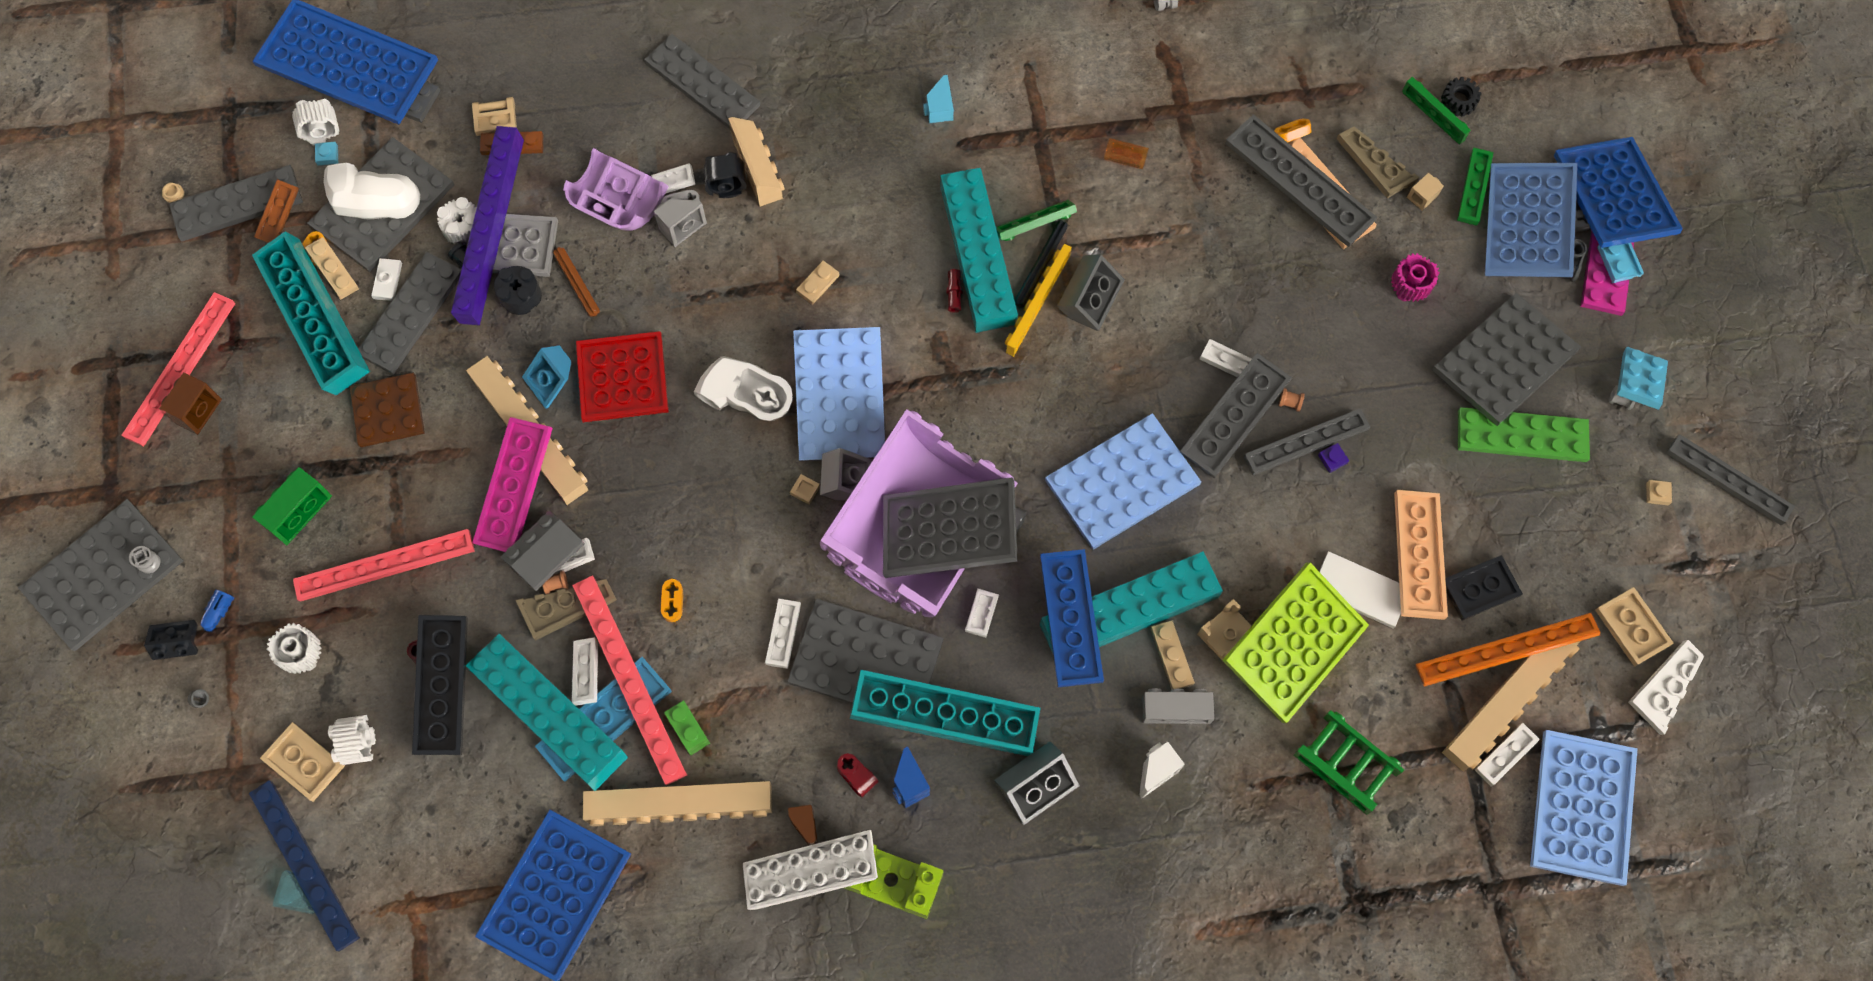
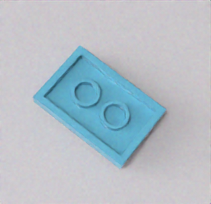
(1642, 378)

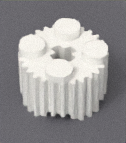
(315, 121)
(456, 220)
(298, 638)
(351, 740)

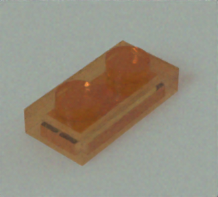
(1126, 153)

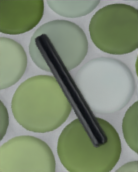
(1040, 264)

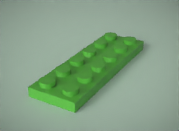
(1525, 435)

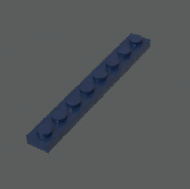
(304, 866)

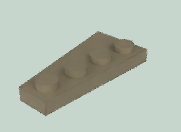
(555, 610)

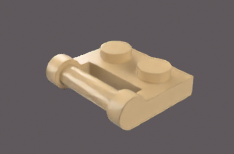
(488, 121)

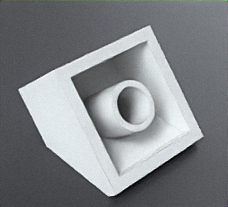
(1159, 767)

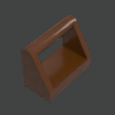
(804, 822)

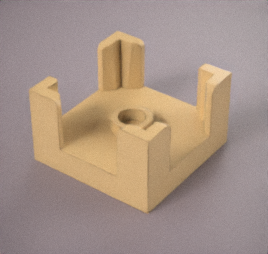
(1224, 630)

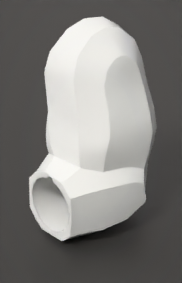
(369, 193)
(744, 389)

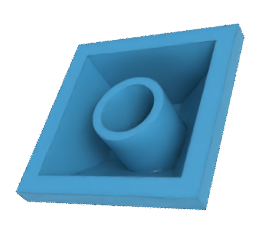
(548, 373)

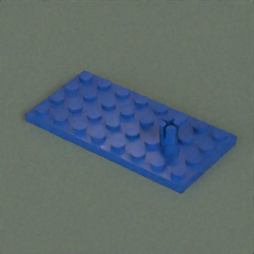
(345, 61)

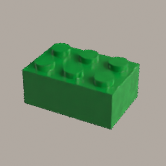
(292, 505)

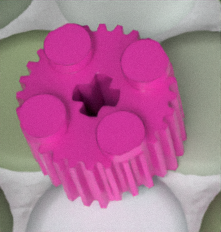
(1414, 278)

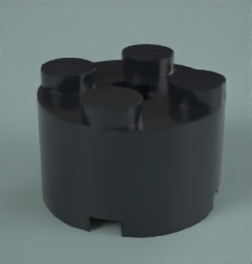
(724, 175)
(517, 290)

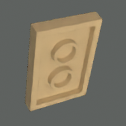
(1634, 626)
(302, 762)

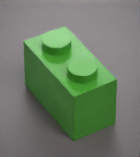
(687, 728)

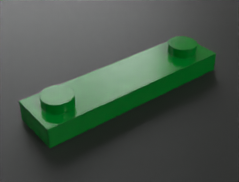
(1436, 110)
(1475, 186)
(1058, 211)

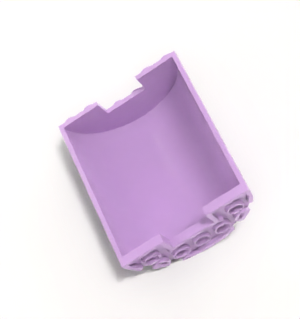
(907, 462)

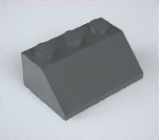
(1091, 291)
(542, 550)
(1037, 782)

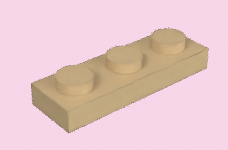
(331, 268)
(1172, 655)

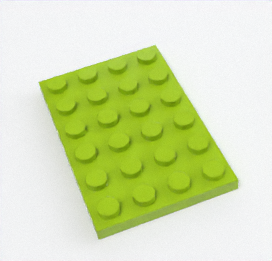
(1295, 642)

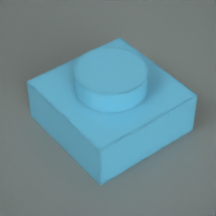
(326, 153)

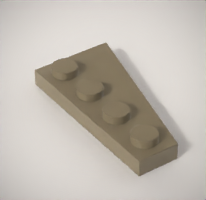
(1381, 169)

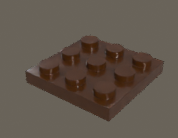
(387, 410)

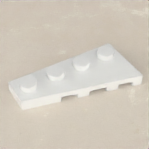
(1663, 690)

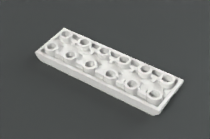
(810, 870)

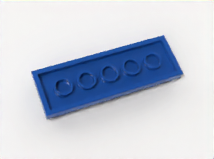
(1071, 618)

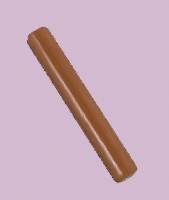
(576, 282)

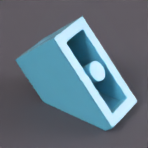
(939, 102)

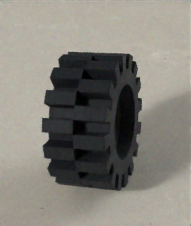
(1463, 87)

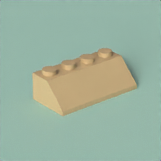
(757, 164)

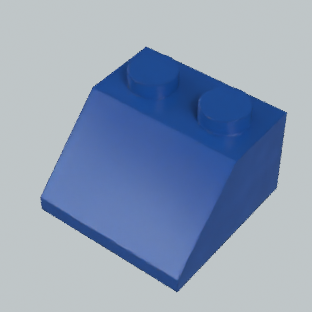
(909, 781)

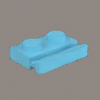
(1621, 262)

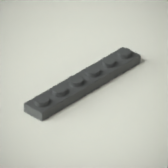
(1306, 441)
(1730, 479)

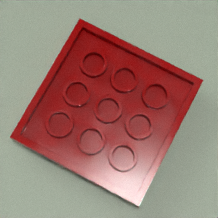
(622, 376)

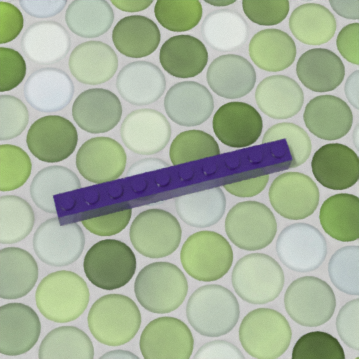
(487, 226)

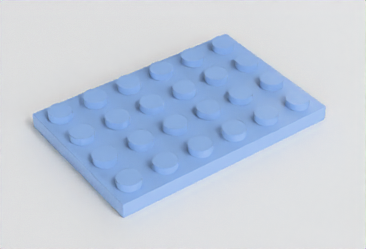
(839, 391)
(1122, 481)
(1584, 808)

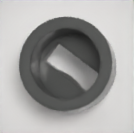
(202, 694)

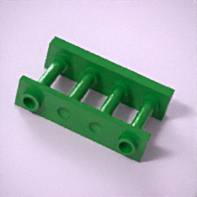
(1346, 784)

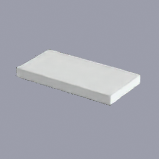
(1364, 589)

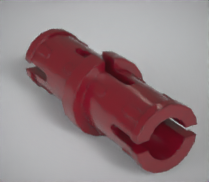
(954, 290)

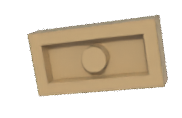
(817, 282)

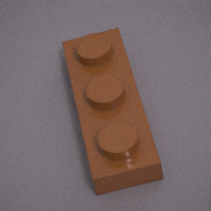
(532, 142)
(276, 211)

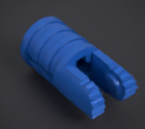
(216, 609)

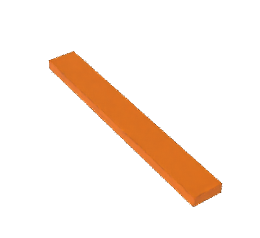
(1507, 649)

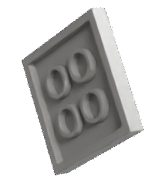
(527, 243)

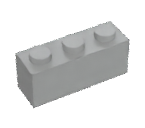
(1178, 706)

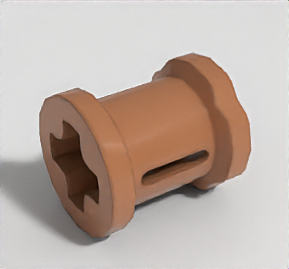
(1291, 400)
(556, 582)

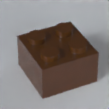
(190, 403)

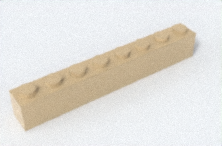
(509, 404)
(1506, 705)
(677, 802)

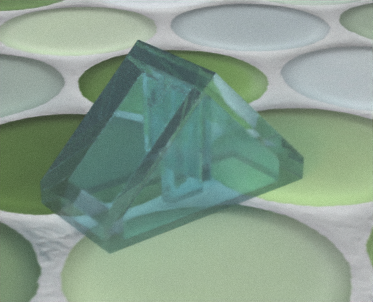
(290, 895)

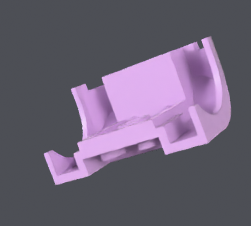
(615, 193)

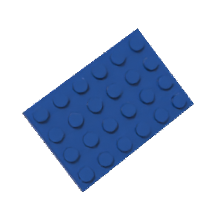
(1619, 193)
(553, 896)

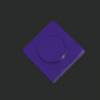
(1333, 458)

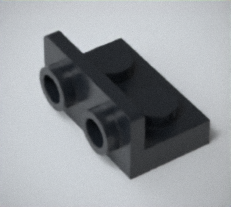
(171, 640)

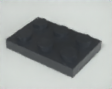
(1482, 587)

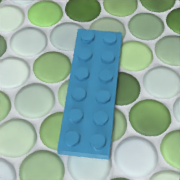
(611, 713)

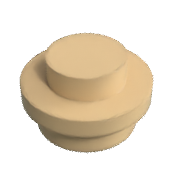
(172, 192)

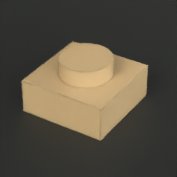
(805, 489)
(1659, 492)

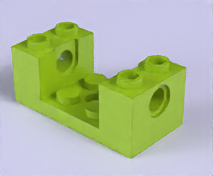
(915, 884)

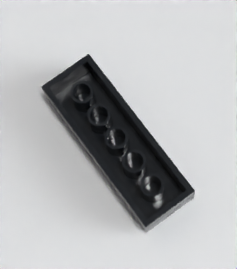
(440, 685)

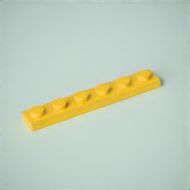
(1041, 293)

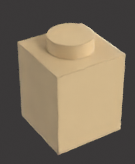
(1425, 191)

